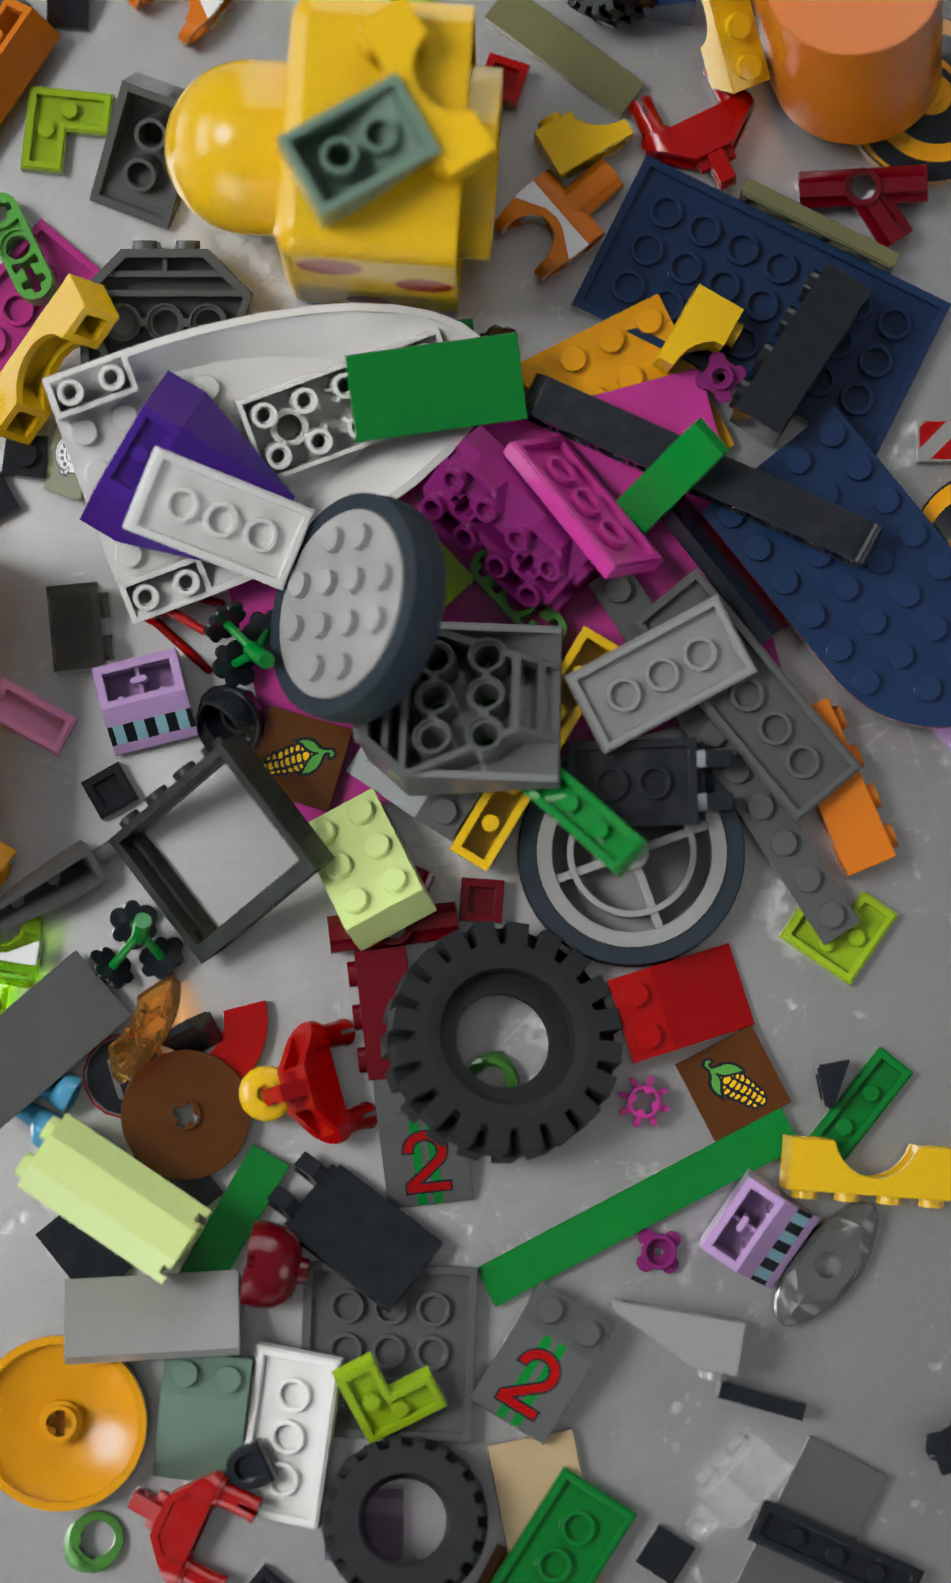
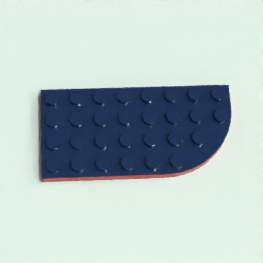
(874, 627)

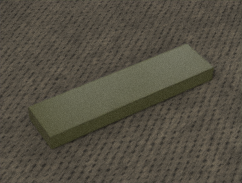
(566, 54)
(818, 225)

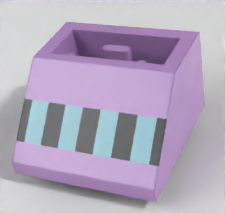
(145, 701)
(758, 1230)

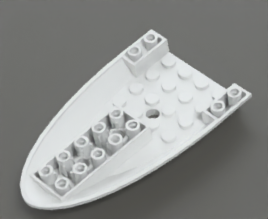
(255, 374)

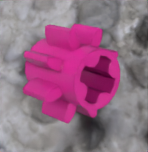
(654, 1105)

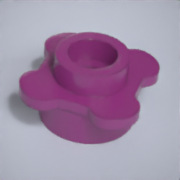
(708, 379)
(667, 1260)

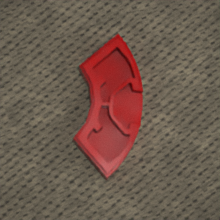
(243, 1037)

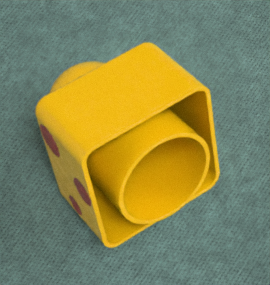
(399, 245)

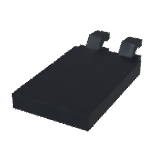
(652, 779)
(356, 1231)

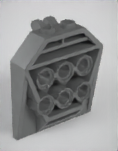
(161, 279)
(521, 720)

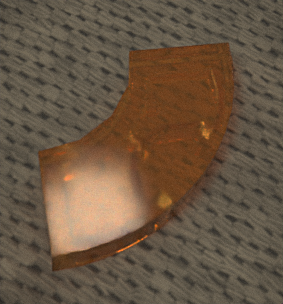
(147, 1029)

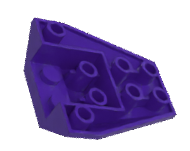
(187, 424)

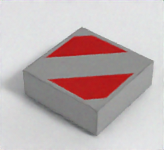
(933, 441)

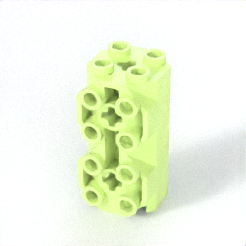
(112, 1197)

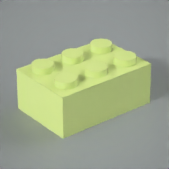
(372, 871)

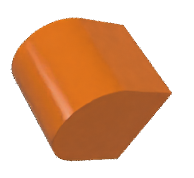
(852, 65)

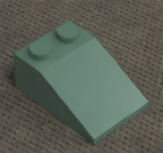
(357, 150)
(201, 1414)

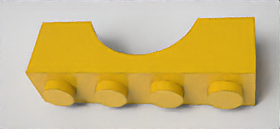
(396, 42)
(733, 46)
(73, 318)
(816, 1166)

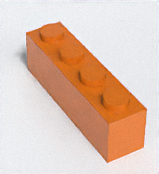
(24, 46)
(851, 812)

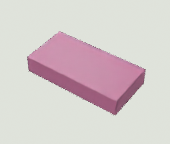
(34, 717)

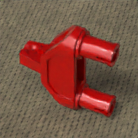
(700, 142)
(312, 1085)
(180, 1519)

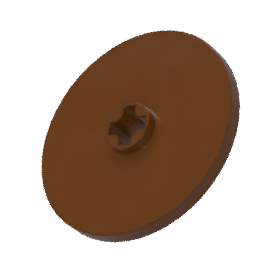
(154, 1129)

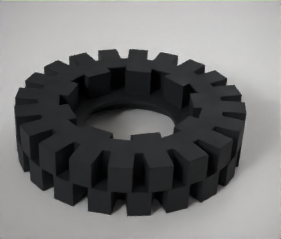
(439, 1086)

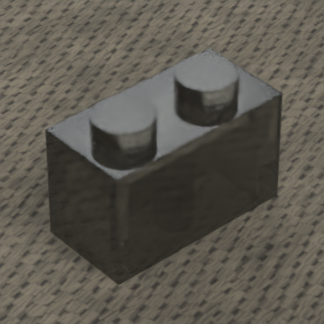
(79, 627)

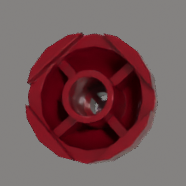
(272, 1266)

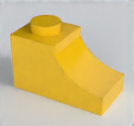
(574, 145)
(703, 324)

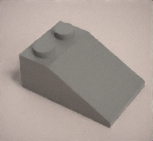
(698, 1338)

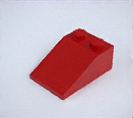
(680, 1003)

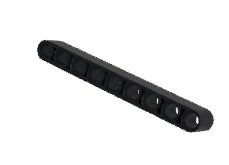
(726, 485)

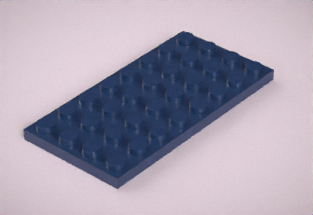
(689, 234)

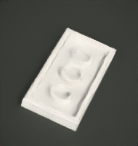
(218, 518)
(295, 1415)

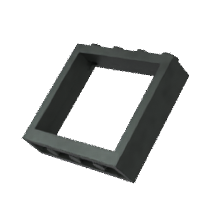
(164, 884)

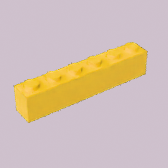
(500, 810)

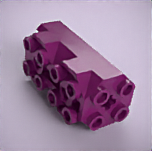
(488, 504)

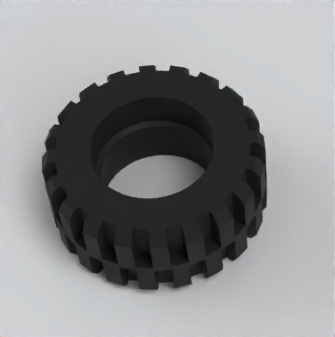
(404, 1459)

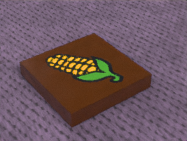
(304, 755)
(732, 1083)

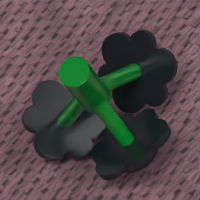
(251, 645)
(135, 927)

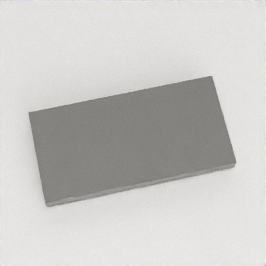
(660, 674)
(152, 1321)

